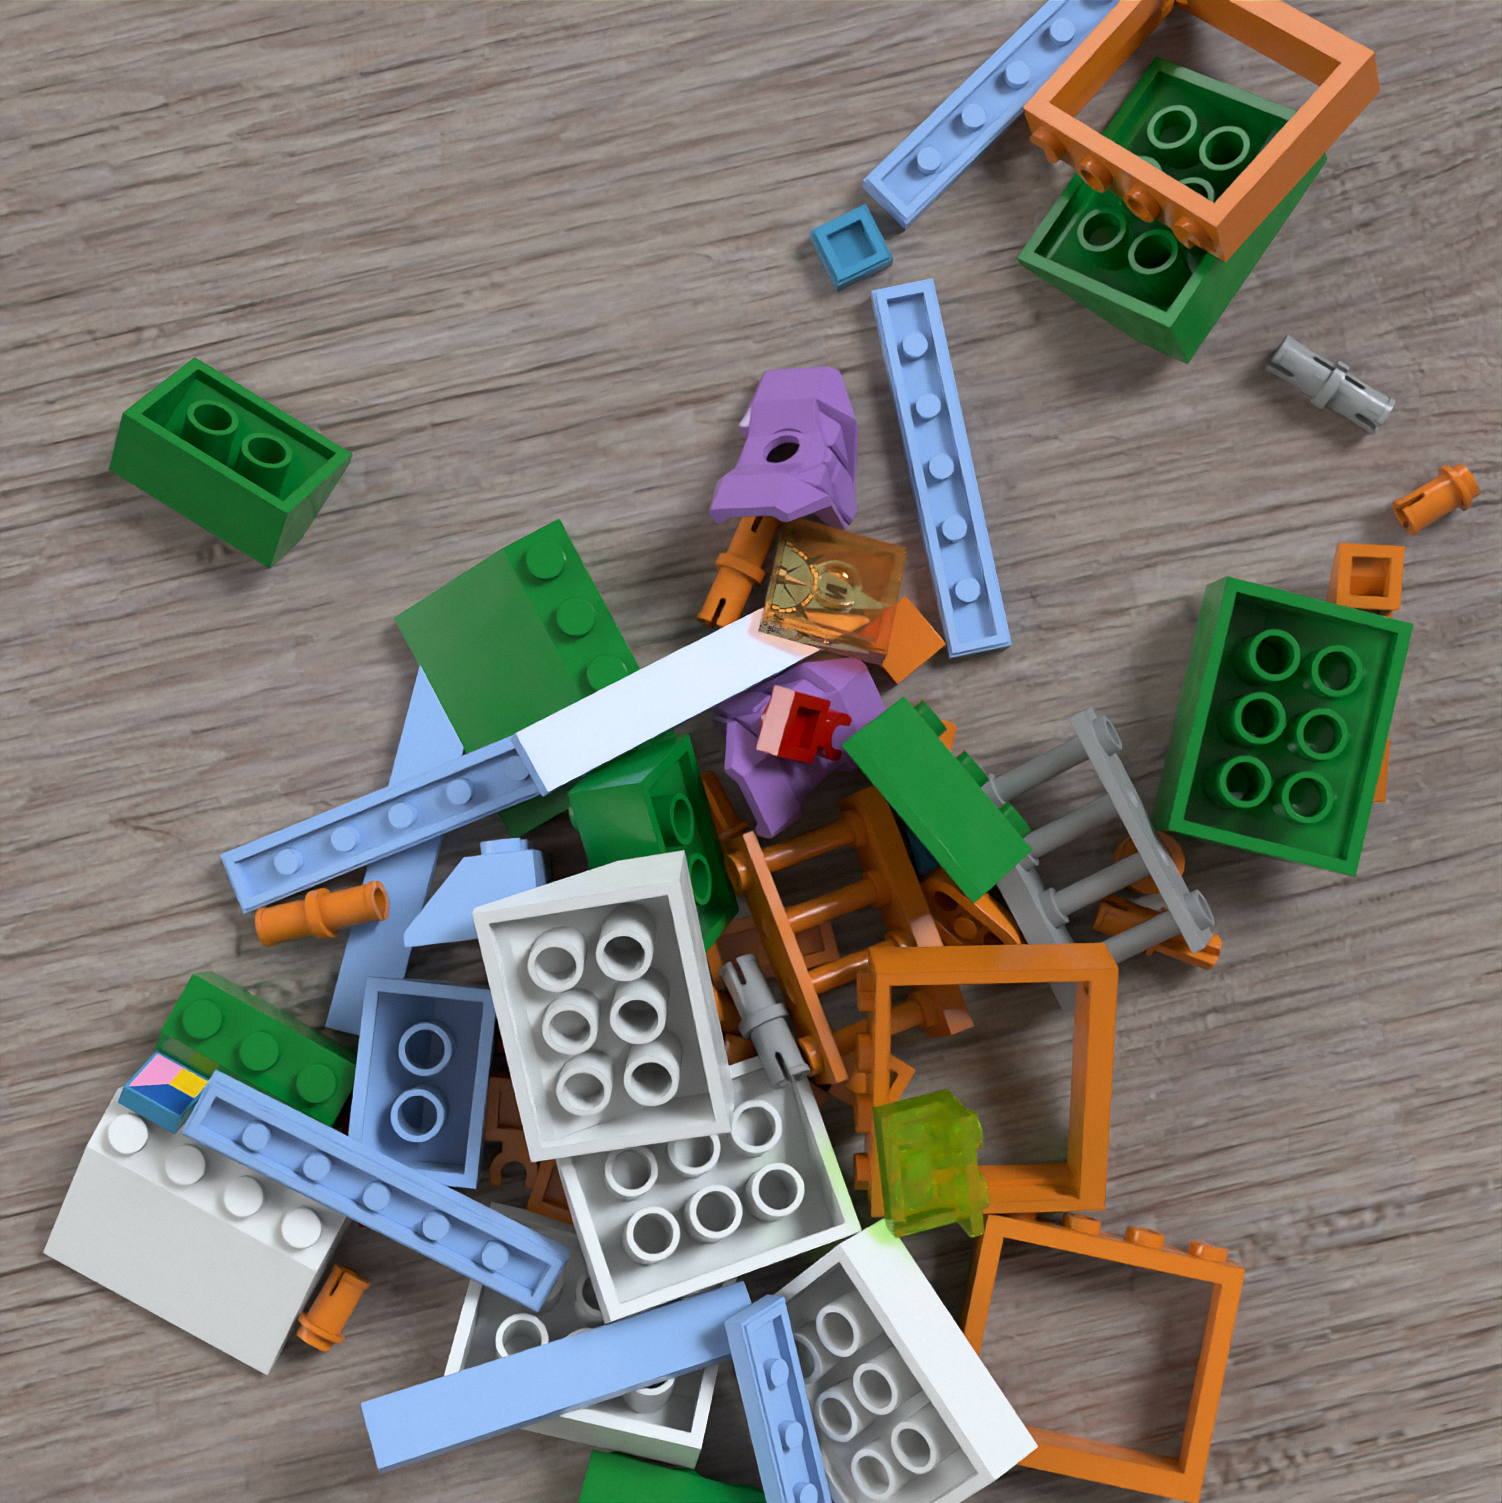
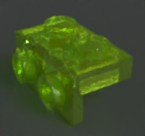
(930, 1164)

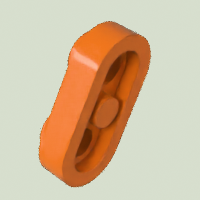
(967, 923)

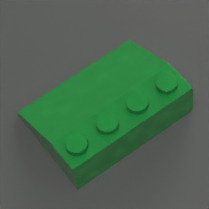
(1138, 269)
(517, 646)
(1281, 726)

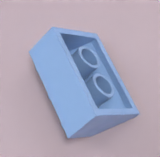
(499, 872)
(425, 1075)

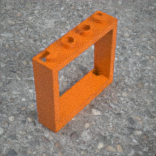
(1271, 27)
(1011, 1187)
(1139, 1247)

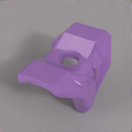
(804, 409)
(779, 785)

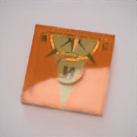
(833, 590)

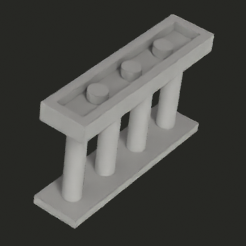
(1044, 911)

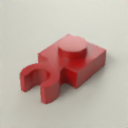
(799, 726)

